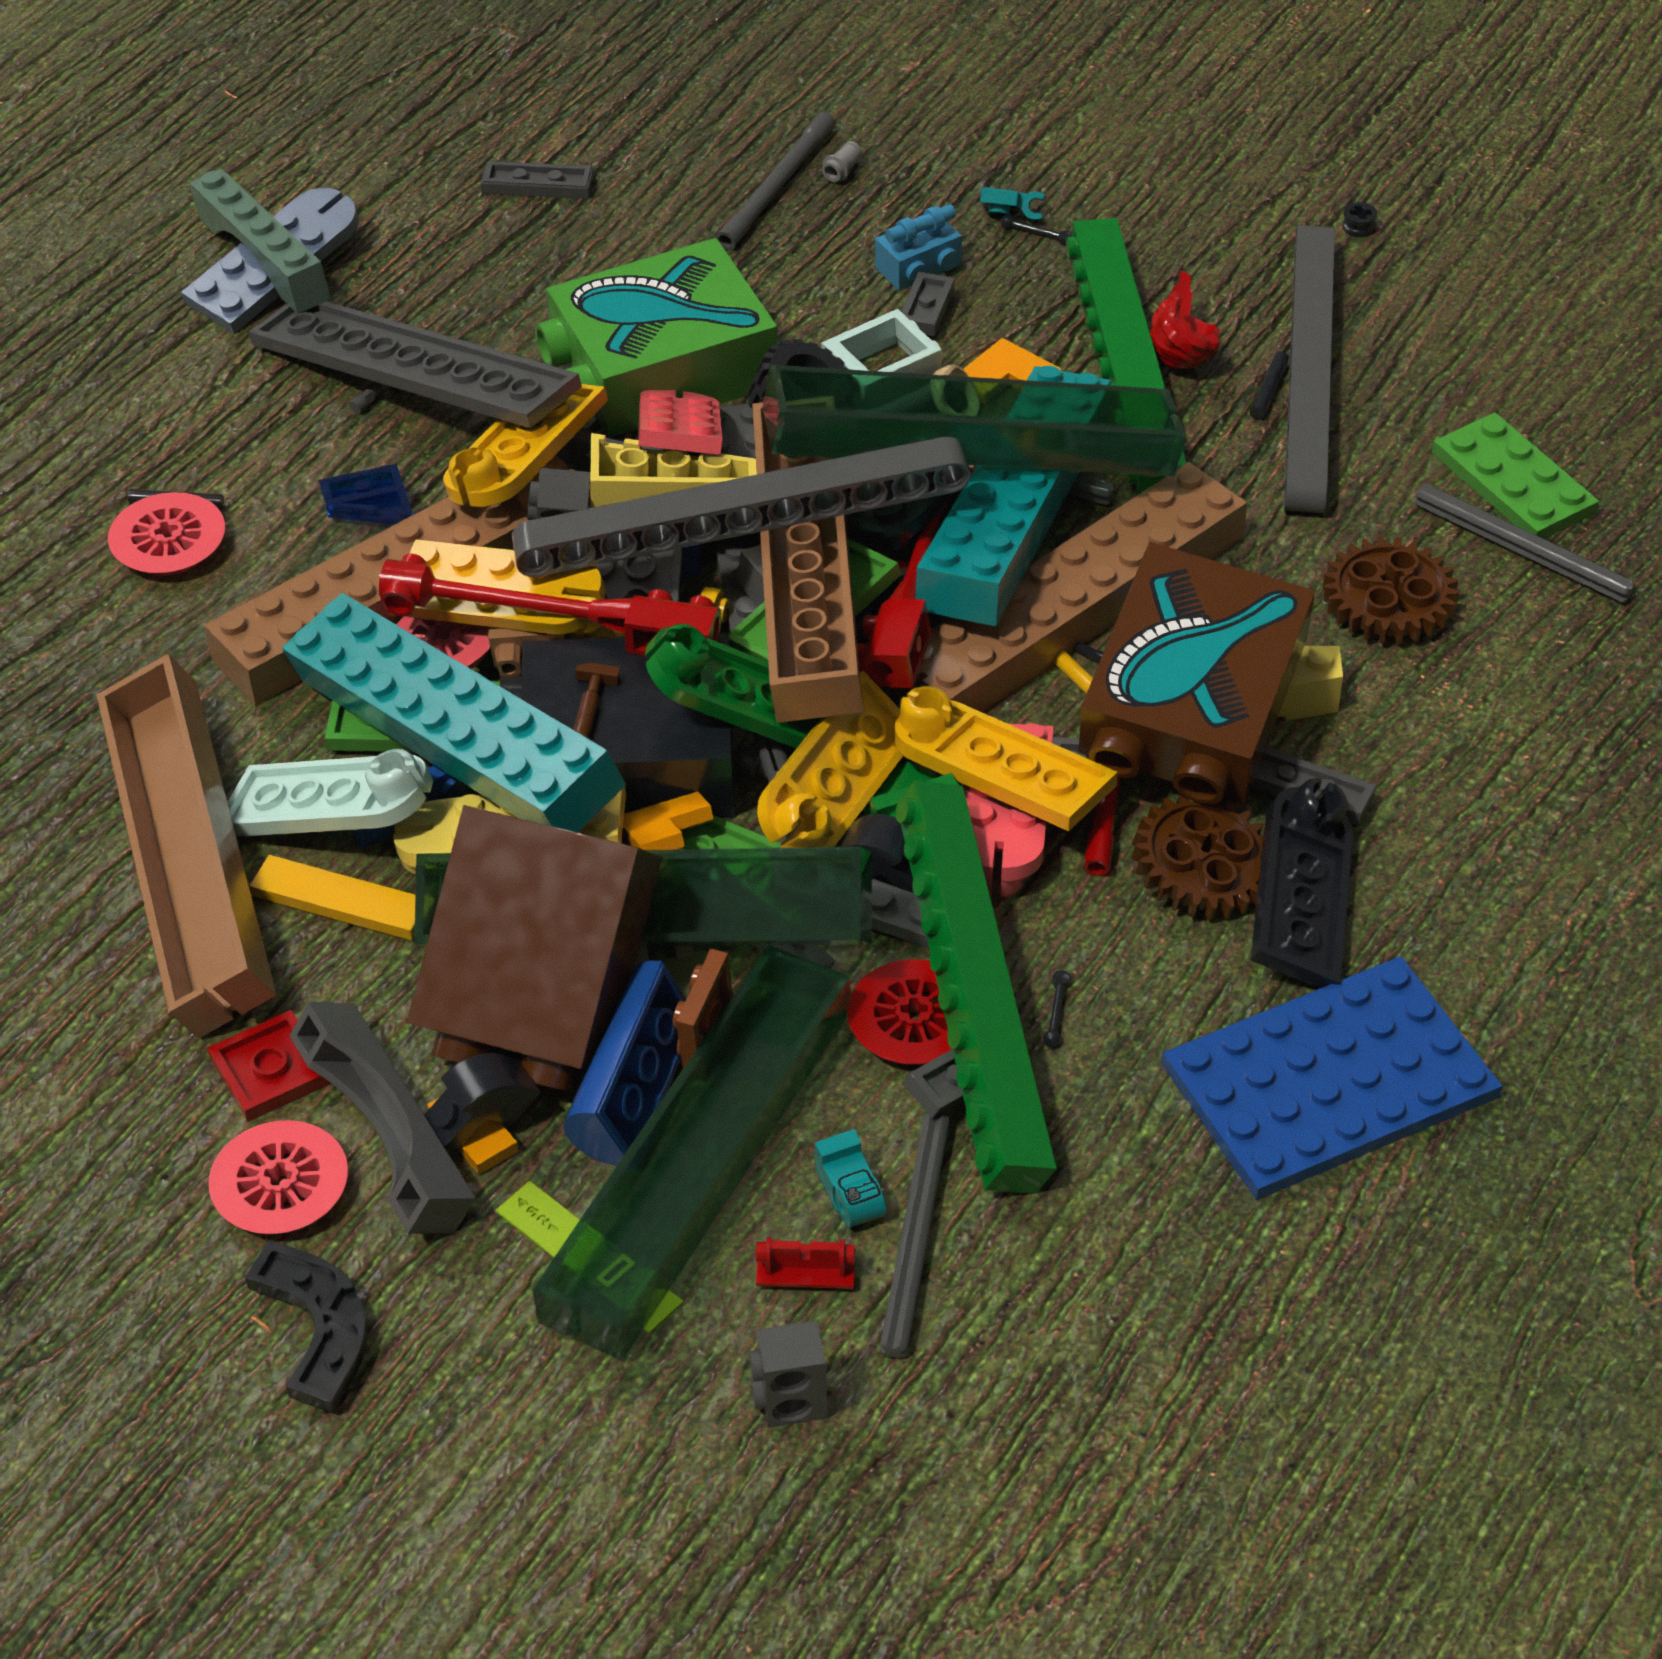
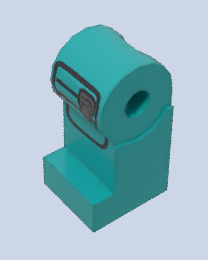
(849, 1179)

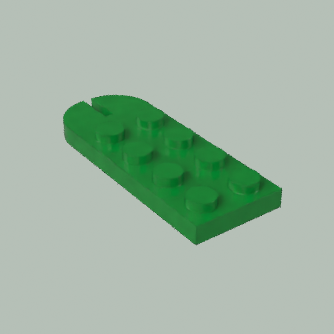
(719, 682)

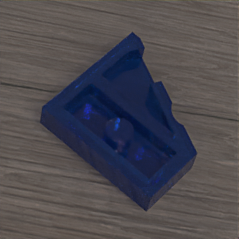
(367, 496)

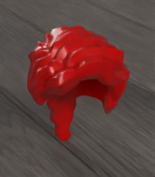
(1179, 337)

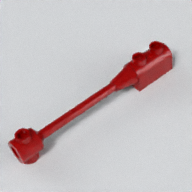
(640, 618)
(902, 626)

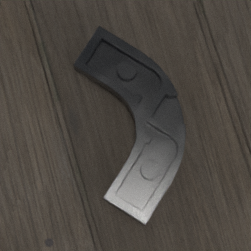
(336, 1314)

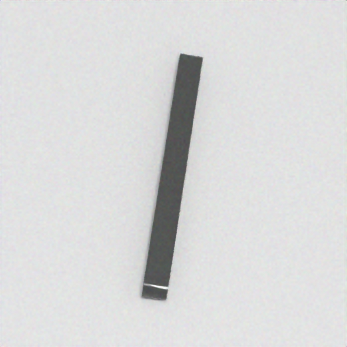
(1309, 371)
(740, 506)

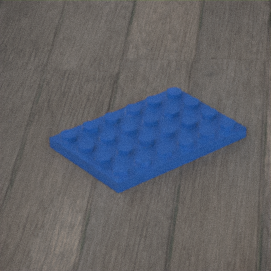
(1330, 1077)

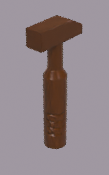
(595, 675)

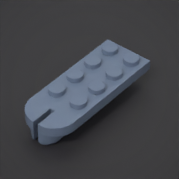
(237, 284)

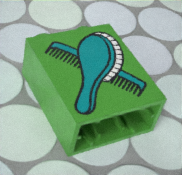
(658, 325)

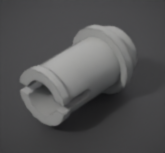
(837, 166)

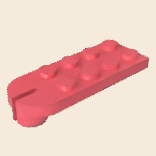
(679, 423)
(1008, 831)

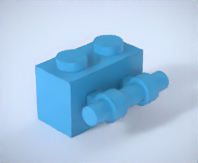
(917, 246)

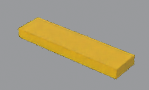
(336, 896)

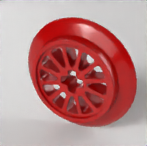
(882, 1017)

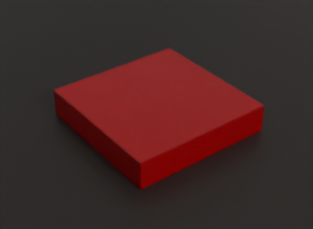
(264, 1067)

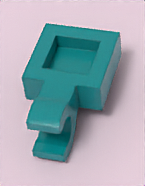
(1001, 201)

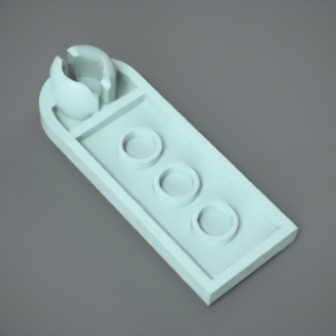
(329, 794)

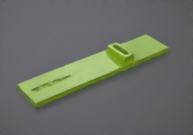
(550, 1225)

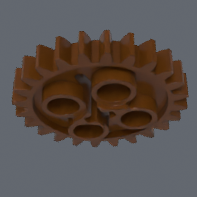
(1390, 590)
(1200, 856)

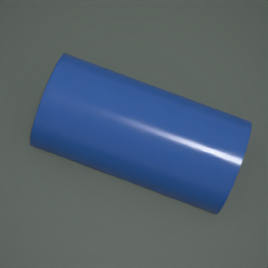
(629, 1066)

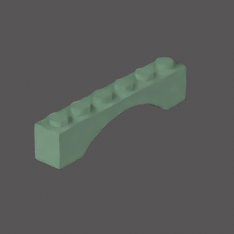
(286, 261)

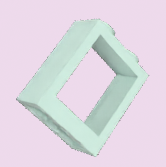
(882, 332)

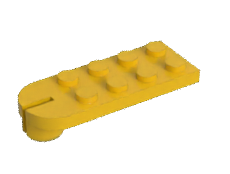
(511, 454)
(498, 569)
(999, 758)
(832, 774)

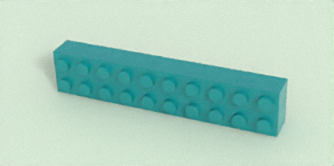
(994, 532)
(454, 716)

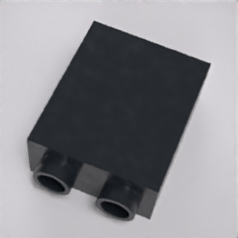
(652, 740)

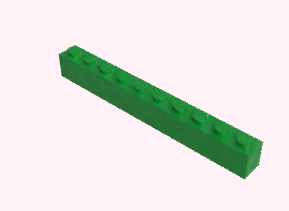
(1114, 313)
(975, 990)

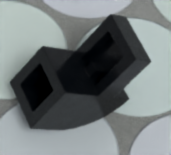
(885, 840)
(480, 1089)

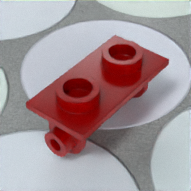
(805, 1264)

